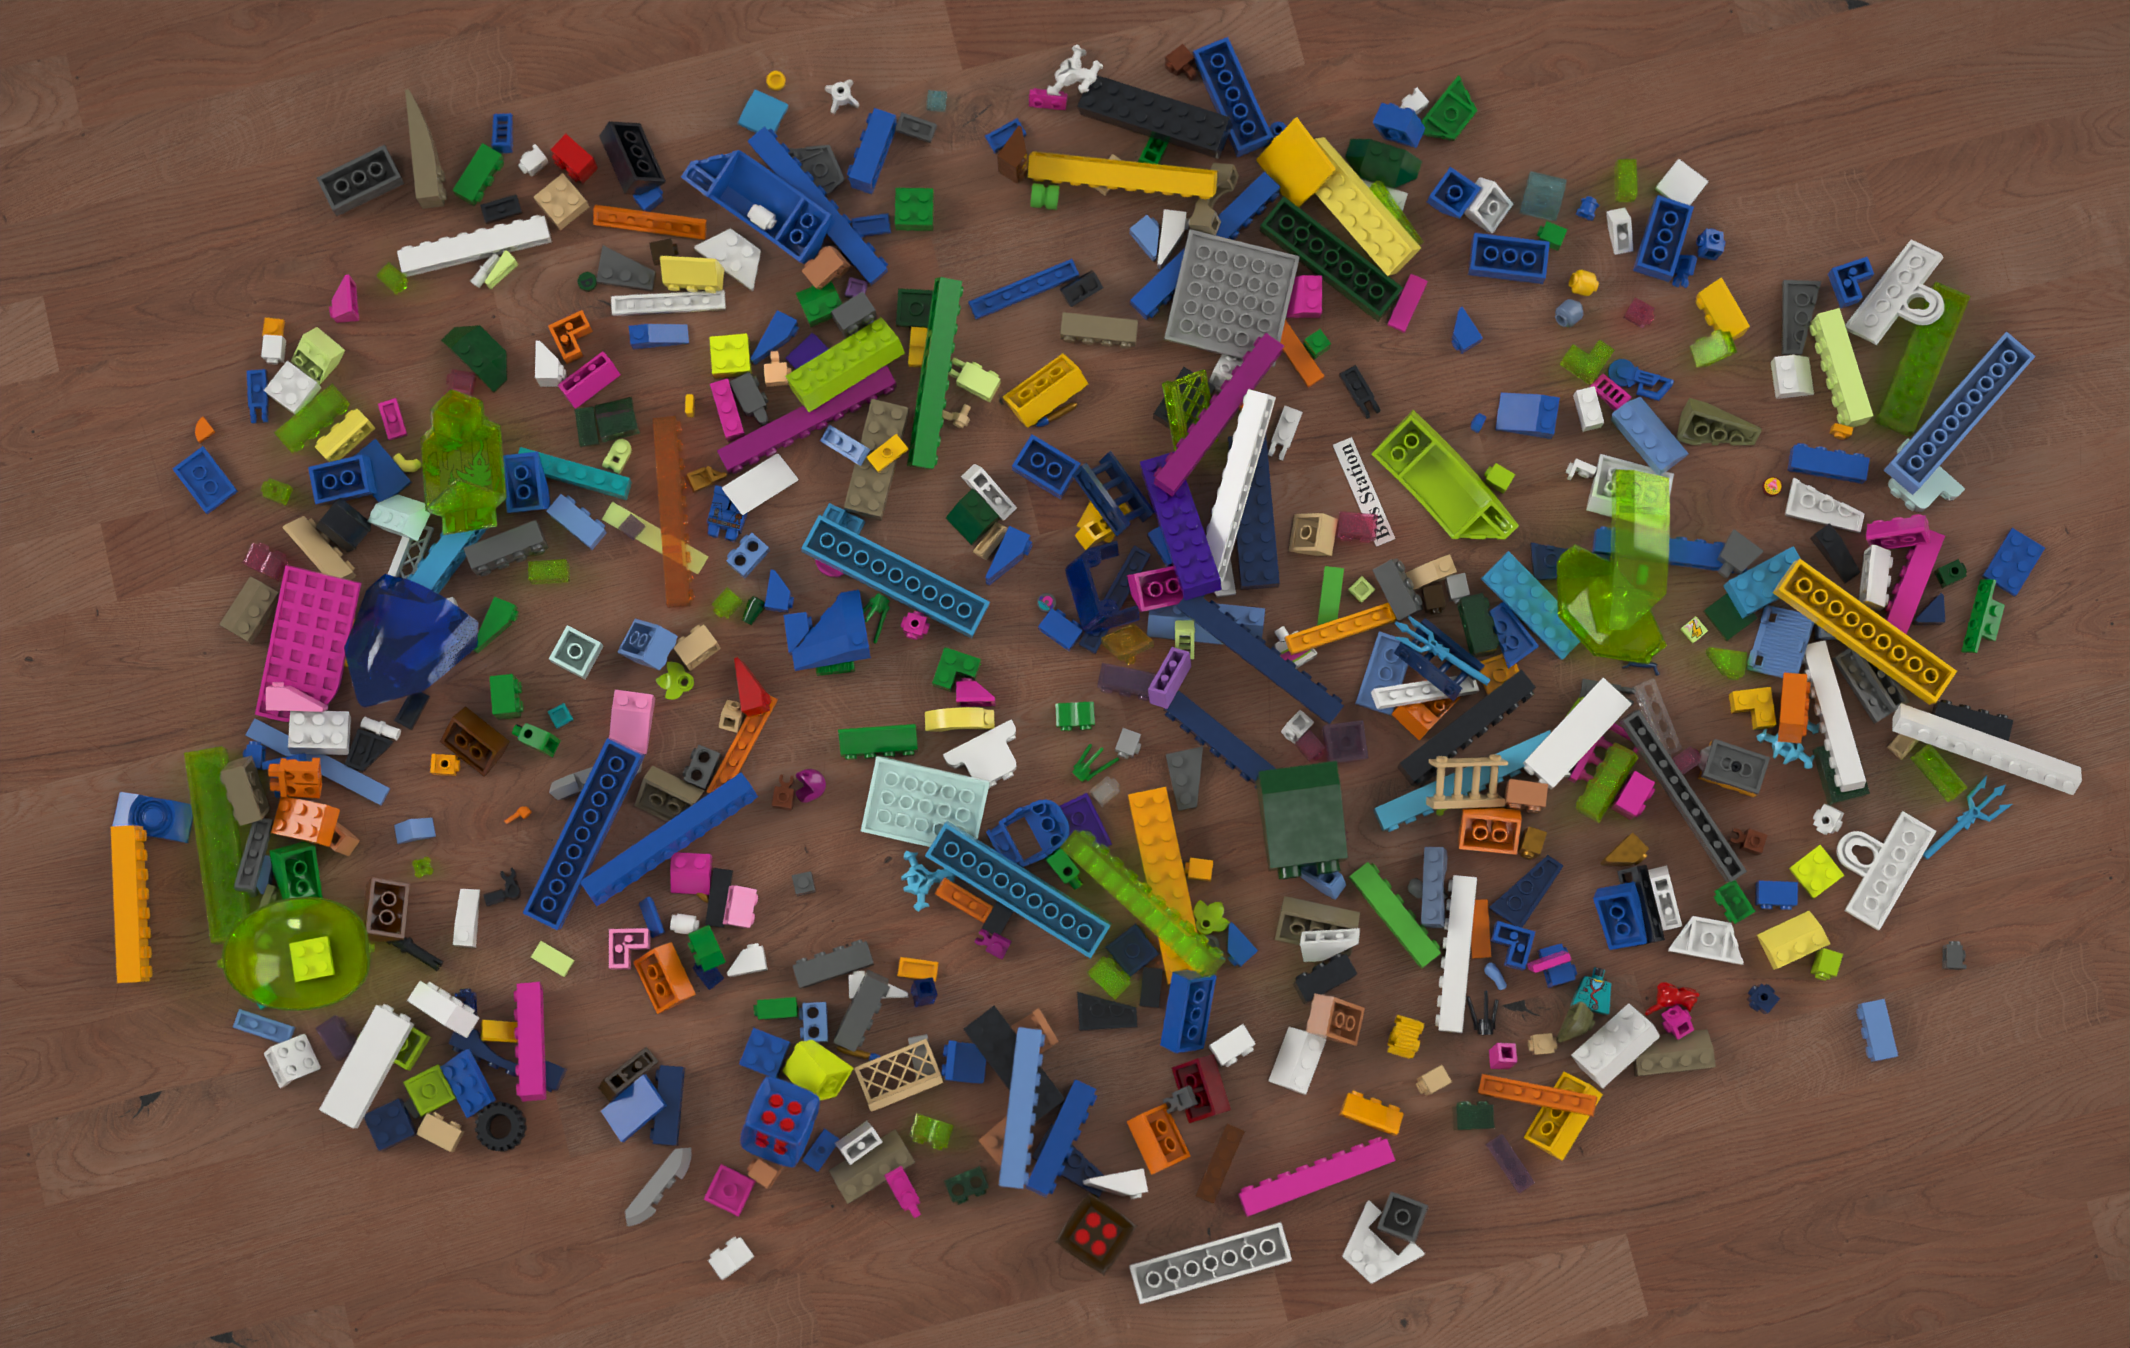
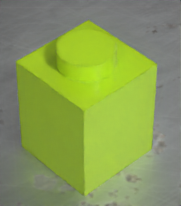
(1498, 478)

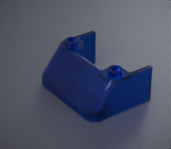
(1092, 613)

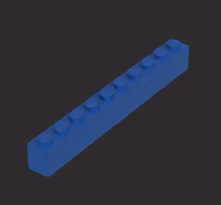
(1233, 219)
(839, 230)
(669, 839)

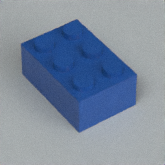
(1045, 466)
(342, 479)

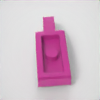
(903, 1190)

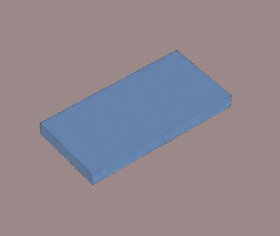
(1382, 671)

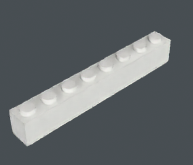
(474, 246)
(1833, 718)
(1457, 954)

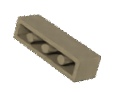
(1098, 330)

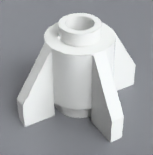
(841, 99)

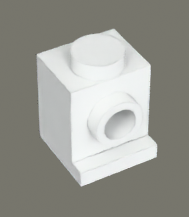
(1416, 102)
(533, 161)

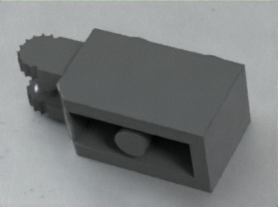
(750, 398)

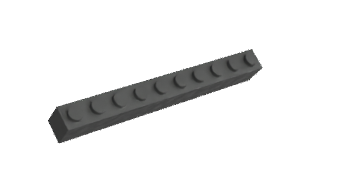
(1682, 796)

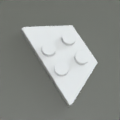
(734, 254)
(1708, 940)

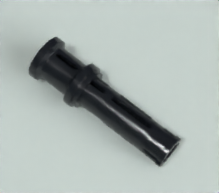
(407, 946)

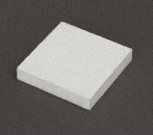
(1681, 183)

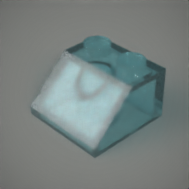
(1543, 196)

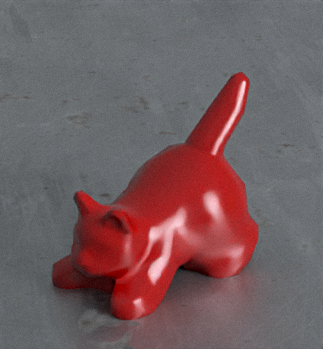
(1669, 996)

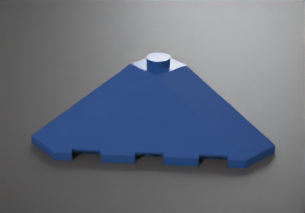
(836, 637)

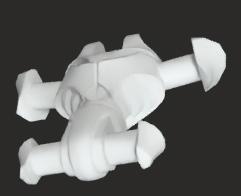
(1071, 72)

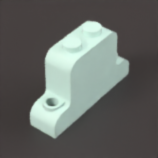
(1937, 484)

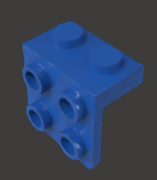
(963, 1063)

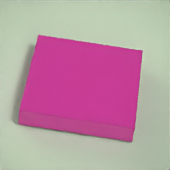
(1549, 961)
(729, 1190)

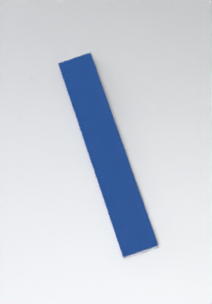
(1023, 289)

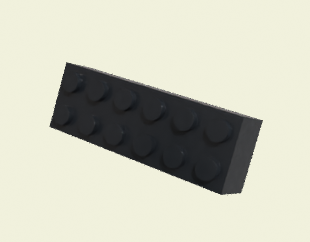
(997, 1044)

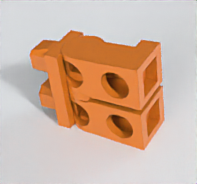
(296, 778)

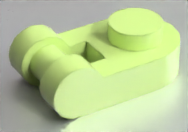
(621, 450)

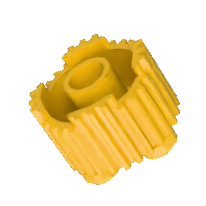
(1404, 1037)

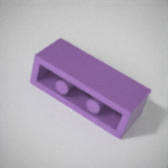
(1169, 677)

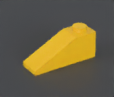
(1097, 530)

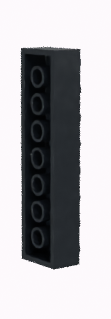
(1156, 116)
(1467, 726)

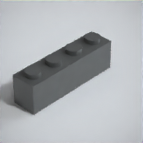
(833, 965)
(860, 1011)

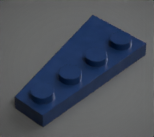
(1545, 560)
(1525, 895)
(1076, 1167)

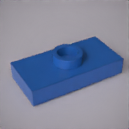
(821, 1150)

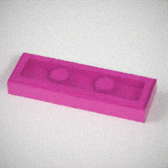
(1407, 303)

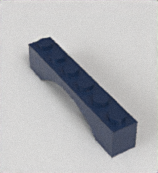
(481, 1050)

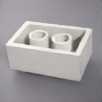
(319, 732)
(444, 1009)

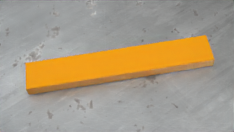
(1340, 628)

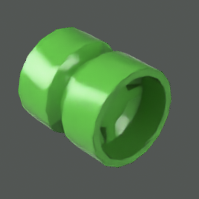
(1044, 196)

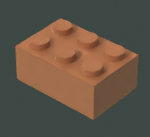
(1335, 1019)

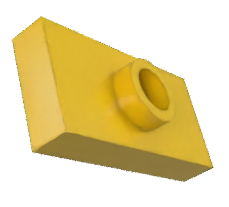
(887, 453)

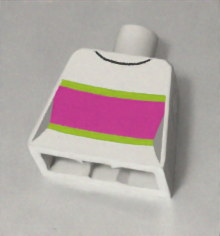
(1300, 658)

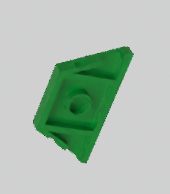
(1450, 113)

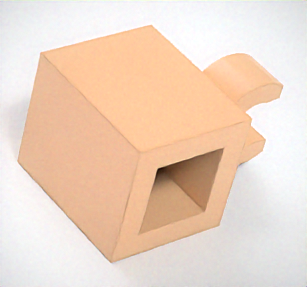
(776, 372)

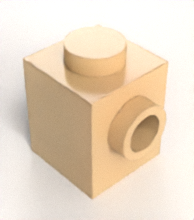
(731, 716)
(1542, 1044)

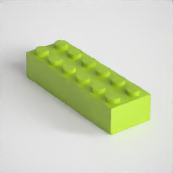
(845, 364)

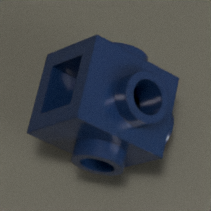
(1769, 998)

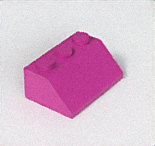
(1899, 532)
(1155, 588)

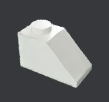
(1620, 230)
(749, 961)

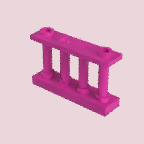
(1579, 771)

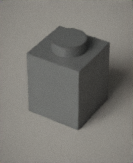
(804, 883)

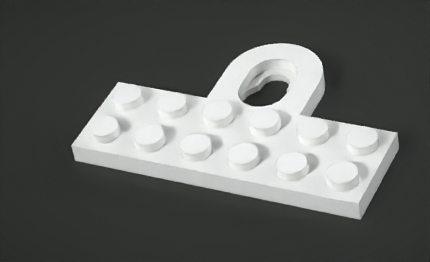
(1894, 292)
(1889, 870)

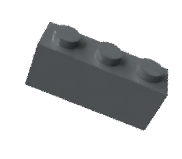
(1398, 589)

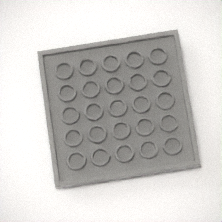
(1229, 294)

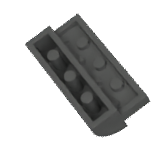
(1873, 688)

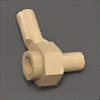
(960, 419)

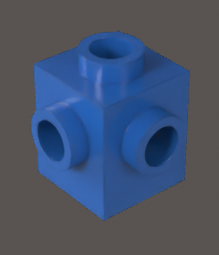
(1710, 244)

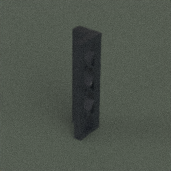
(1648, 904)

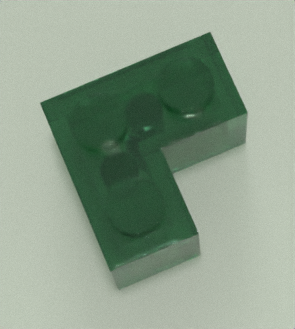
(1473, 1116)

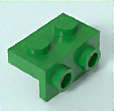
(1734, 902)

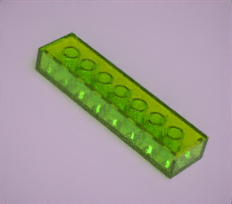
(1921, 364)

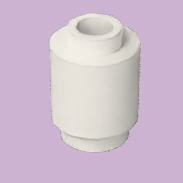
(762, 217)
(684, 923)

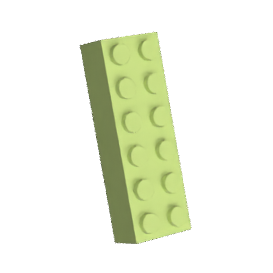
(1841, 368)

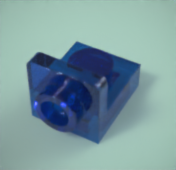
(709, 977)
(471, 998)

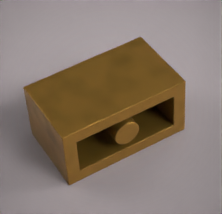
(1531, 843)

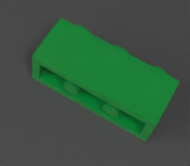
(479, 175)

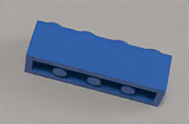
(1828, 464)

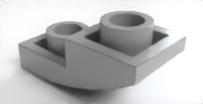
(921, 1051)

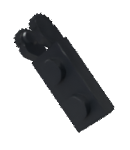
(1359, 390)

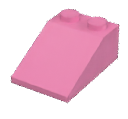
(632, 719)

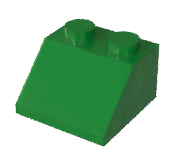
(819, 303)

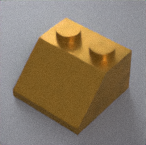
(1628, 852)

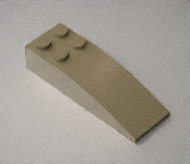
(425, 159)

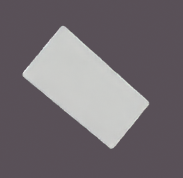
(760, 484)

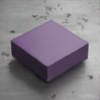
(855, 287)

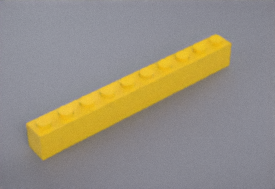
(1122, 174)

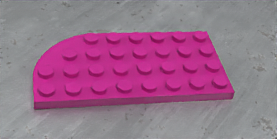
(309, 636)

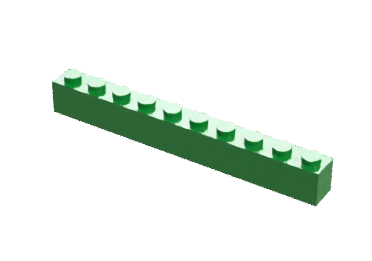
(934, 373)

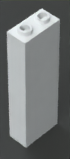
(1576, 734)
(367, 1065)

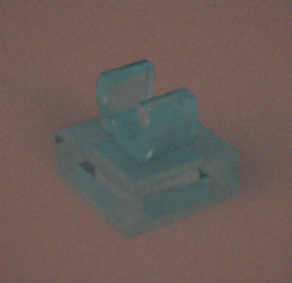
(936, 100)

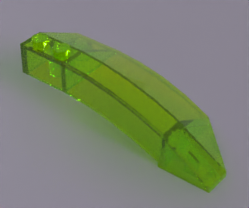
(1638, 546)

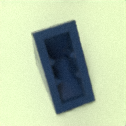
(1933, 614)

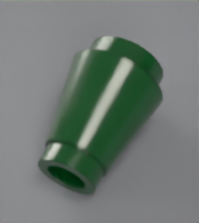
(753, 610)

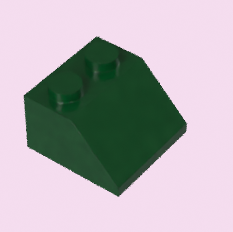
(972, 517)

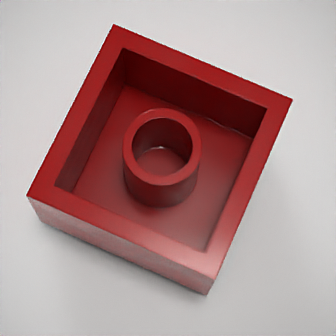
(573, 159)

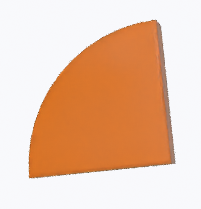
(203, 430)

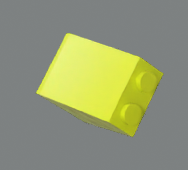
(817, 1069)

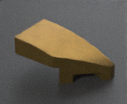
(704, 478)

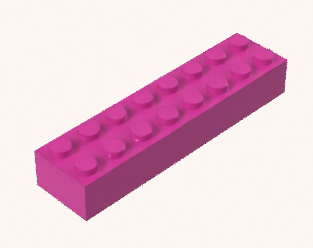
(1313, 1178)

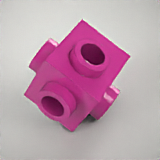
(915, 632)
(1677, 1022)

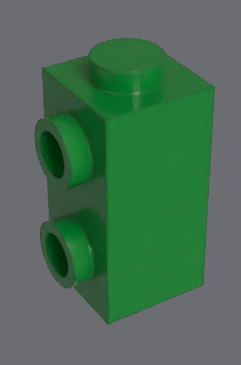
(776, 1008)

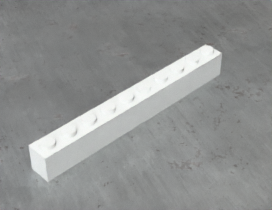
(1238, 477)
(1987, 749)

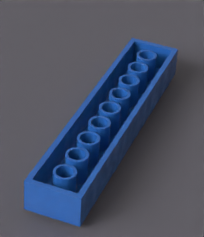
(583, 833)

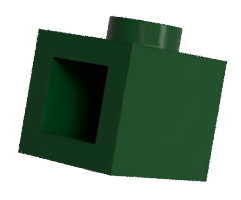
(1951, 573)

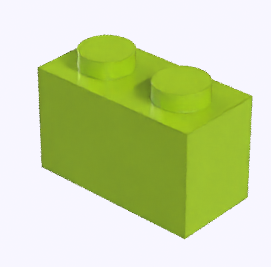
(1826, 964)

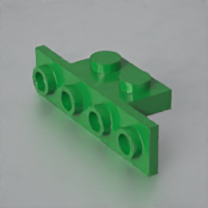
(1984, 617)

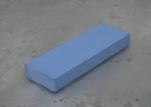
(845, 445)
(263, 1026)

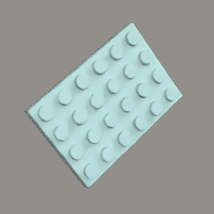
(916, 801)

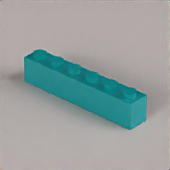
(583, 476)

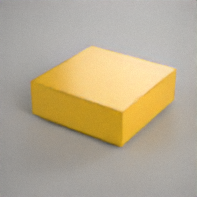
(690, 405)

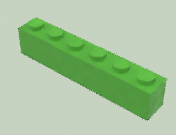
(1394, 915)

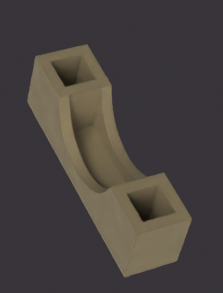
(1204, 217)

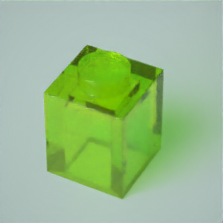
(392, 278)
(726, 604)

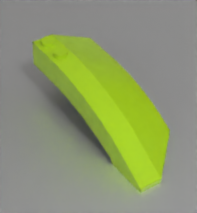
(1443, 482)

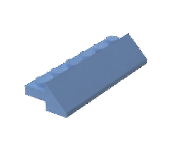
(1162, 622)

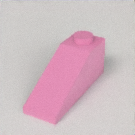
(288, 698)

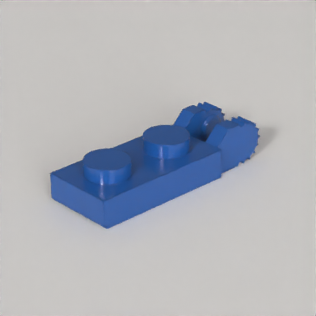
(256, 395)

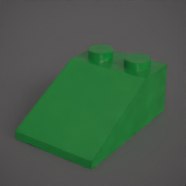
(296, 870)

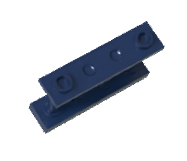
(1103, 501)
(1432, 673)

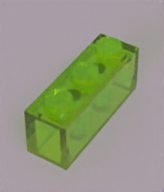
(1938, 772)

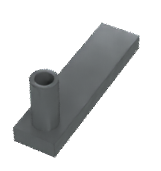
(253, 857)

